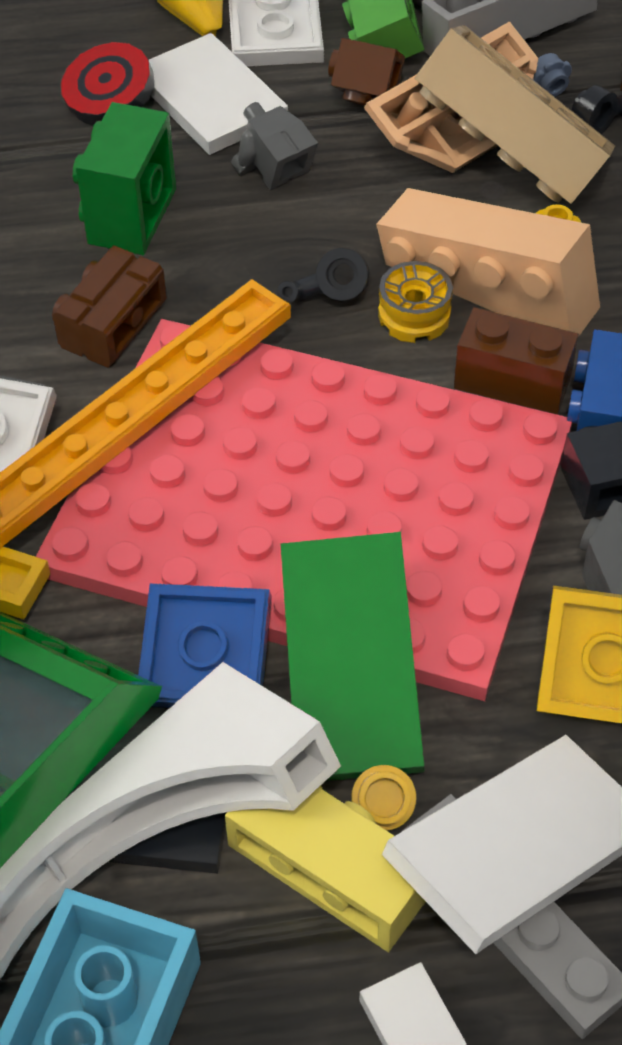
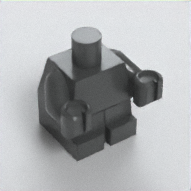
(275, 145)

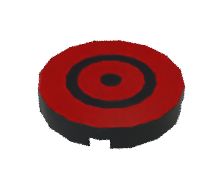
(106, 76)

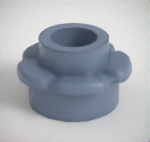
(552, 73)

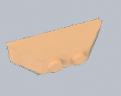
(434, 133)

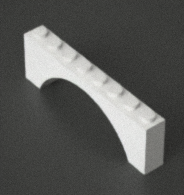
(207, 755)

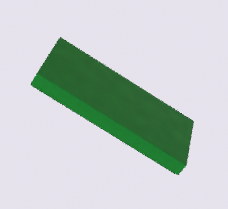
(353, 649)

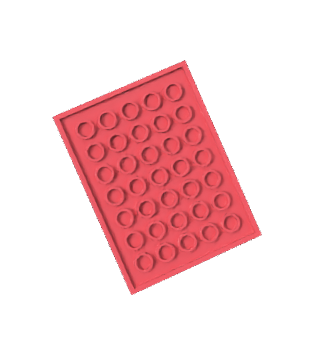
(317, 453)

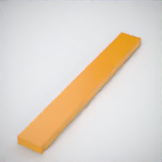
(135, 405)

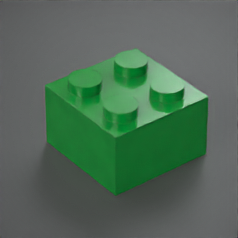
(126, 177)

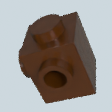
(364, 70)

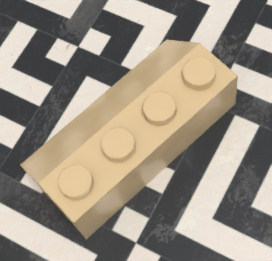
(514, 114)

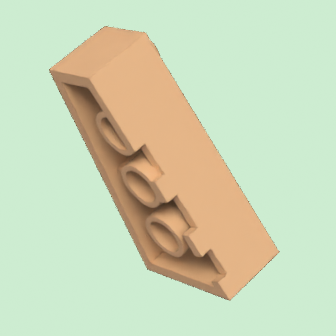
(498, 256)

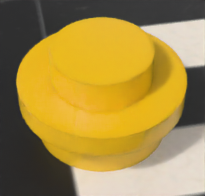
(386, 795)

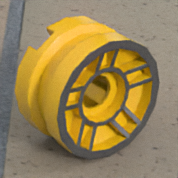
(415, 301)

